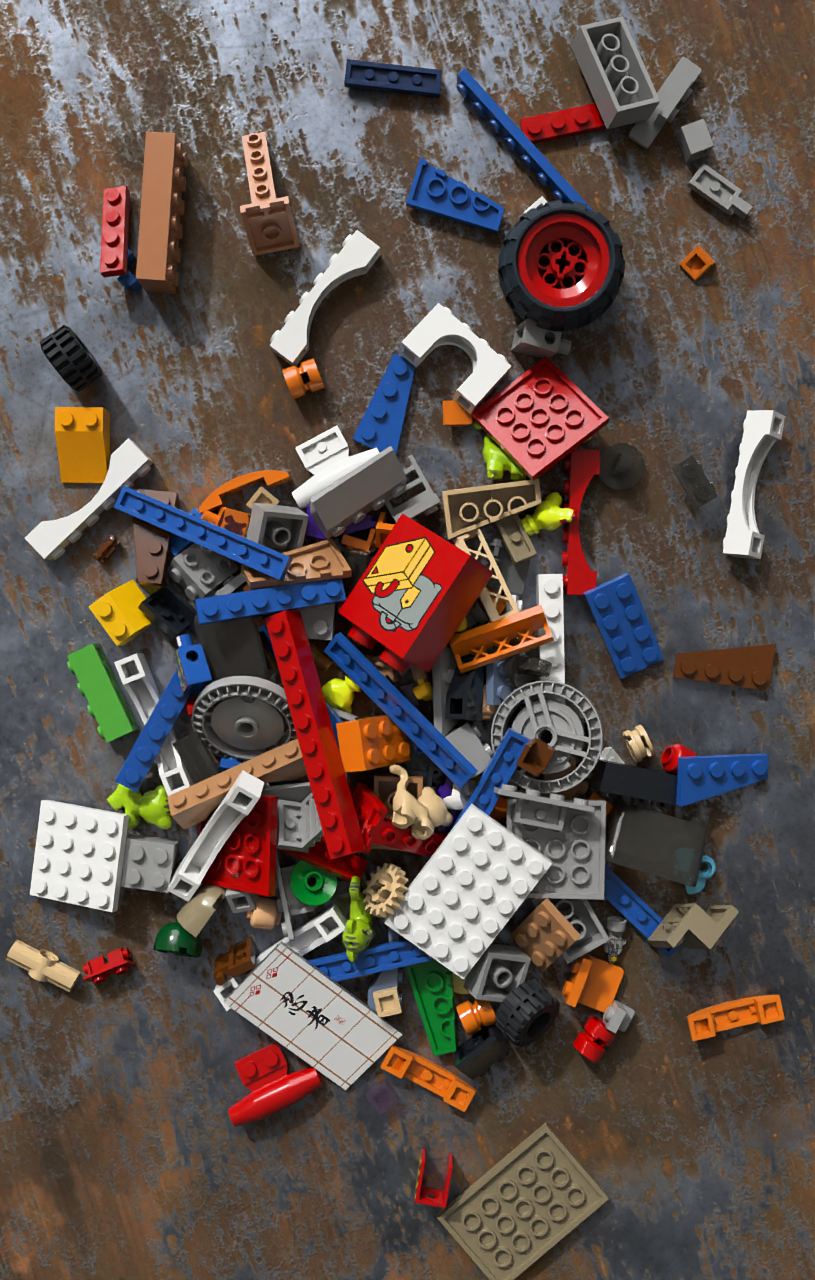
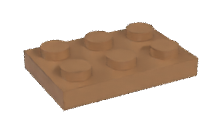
(545, 935)

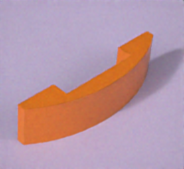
(215, 499)
(734, 1014)
(429, 1075)

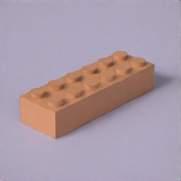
(161, 213)

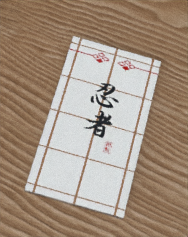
(313, 1016)

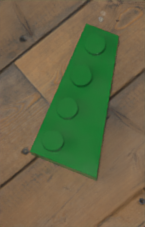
(436, 1003)

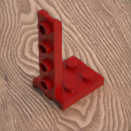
(381, 831)

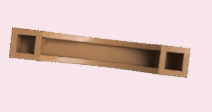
(199, 800)

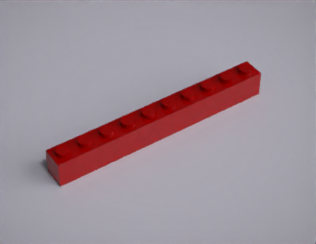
(315, 734)

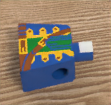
(191, 675)

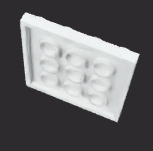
(79, 855)

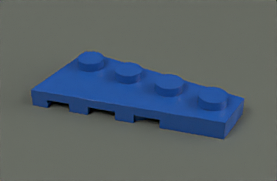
(452, 199)
(386, 412)
(715, 774)

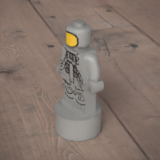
(614, 946)

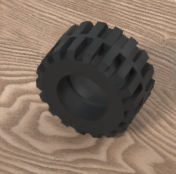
(71, 358)
(527, 1013)

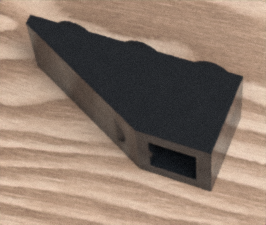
(465, 694)

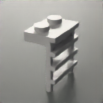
(422, 504)
(298, 825)

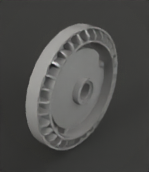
(561, 722)
(239, 724)

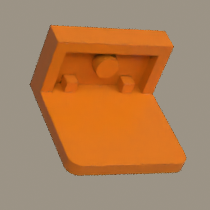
(592, 983)

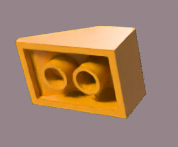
(83, 443)

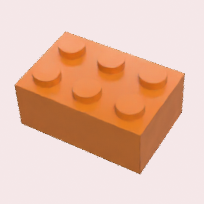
(371, 743)

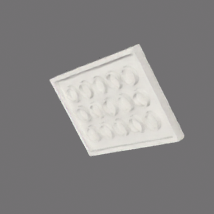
(468, 891)

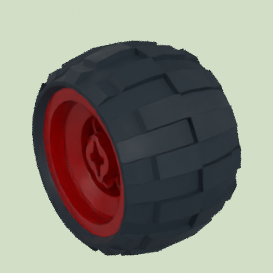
(571, 228)

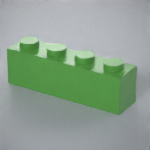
(102, 692)

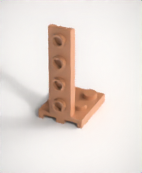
(268, 218)

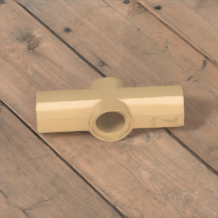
(43, 965)

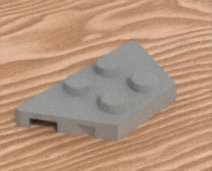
(442, 675)

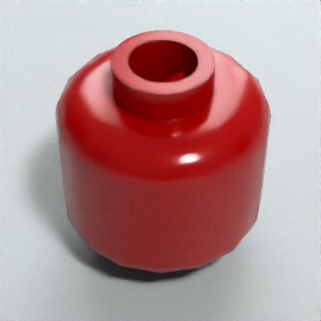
(670, 757)

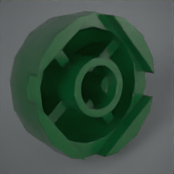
(177, 940)

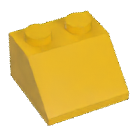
(120, 613)

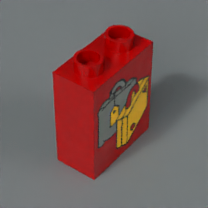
(413, 596)

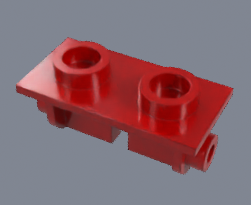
(99, 970)

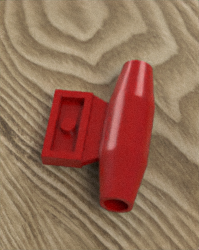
(271, 1087)

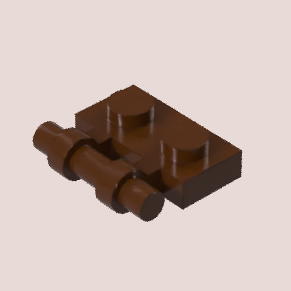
(237, 961)

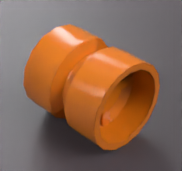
(295, 382)
(476, 1014)

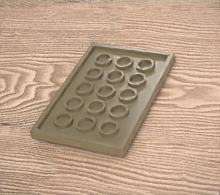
(523, 1206)

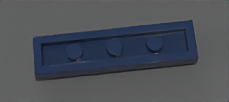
(393, 78)

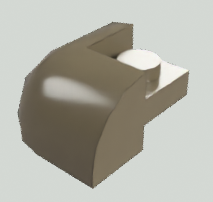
(200, 908)

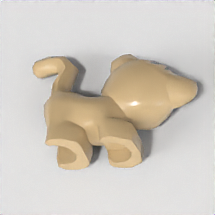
(420, 813)

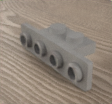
(672, 92)
(541, 810)
(288, 902)

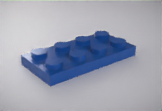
(623, 625)

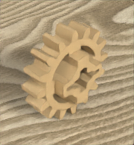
(385, 890)

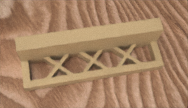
(484, 597)

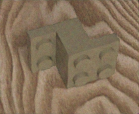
(693, 926)

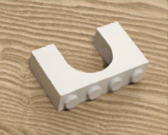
(443, 328)

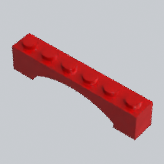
(581, 468)

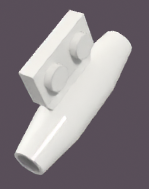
(328, 461)

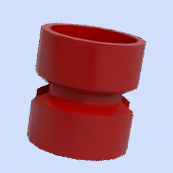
(594, 1039)

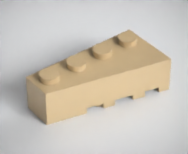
(481, 505)

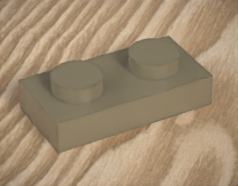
(515, 539)

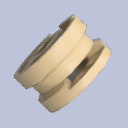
(638, 743)

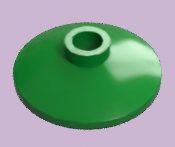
(324, 885)

